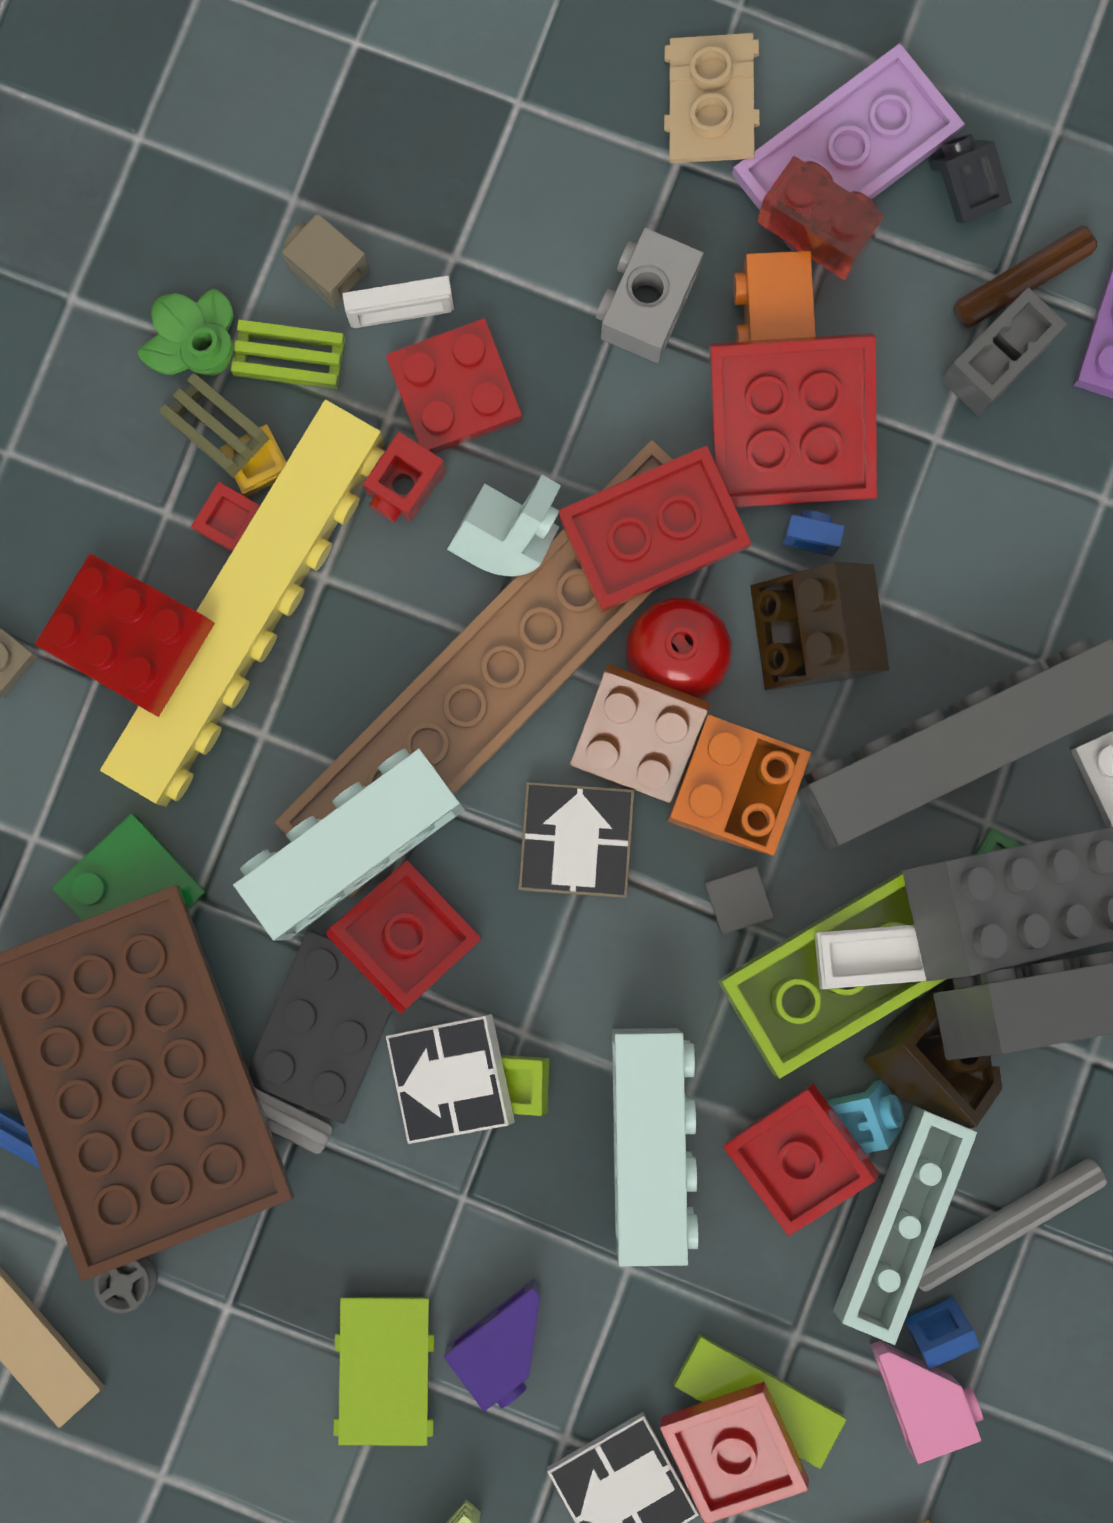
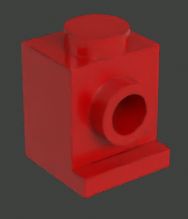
(409, 461)

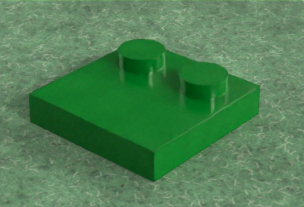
(124, 869)

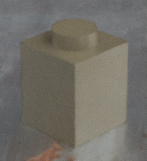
(324, 259)

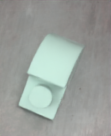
(507, 535)

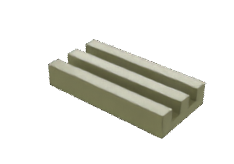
(186, 402)

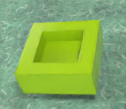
(527, 1084)

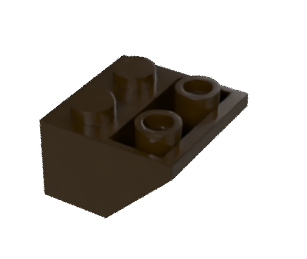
(819, 626)

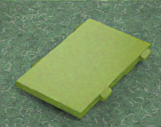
(384, 1371)

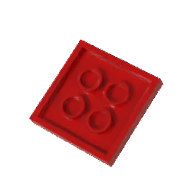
(795, 419)

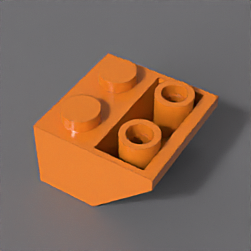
(739, 786)

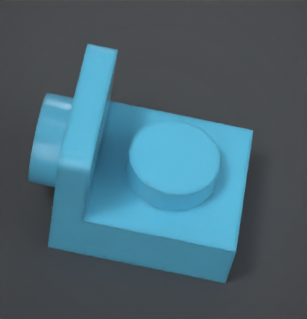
(871, 1116)

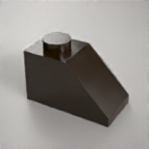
(915, 1068)

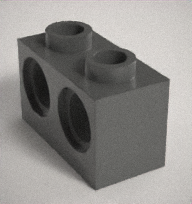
(1003, 352)

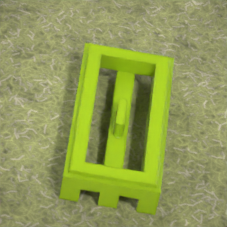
(275, 332)

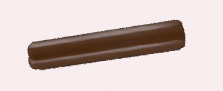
(1028, 273)

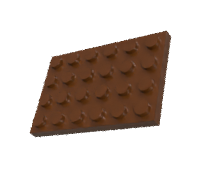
(133, 1084)

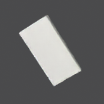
(398, 302)
(868, 957)

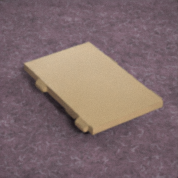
(712, 98)

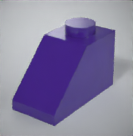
(497, 1350)

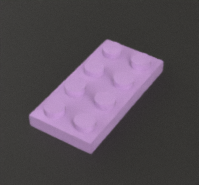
(861, 132)

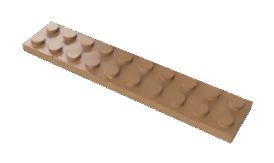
(487, 676)

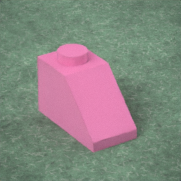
(928, 1404)

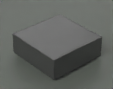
(739, 900)

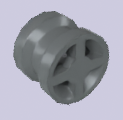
(116, 1291)

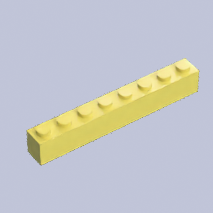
(248, 601)

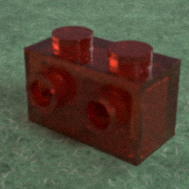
(820, 216)

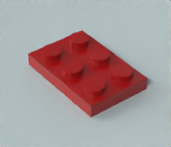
(654, 528)
(125, 634)

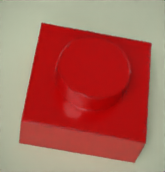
(225, 516)

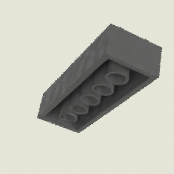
(953, 751)

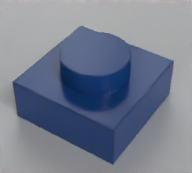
(813, 533)
(941, 1333)

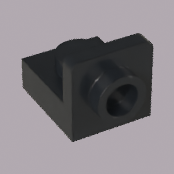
(972, 177)

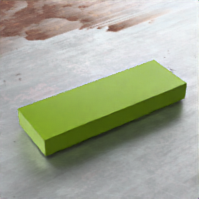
(716, 1371)

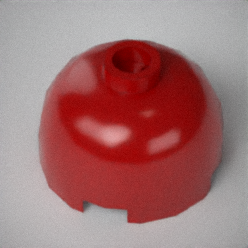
(694, 667)

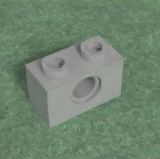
(654, 263)

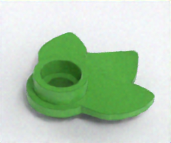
(185, 329)

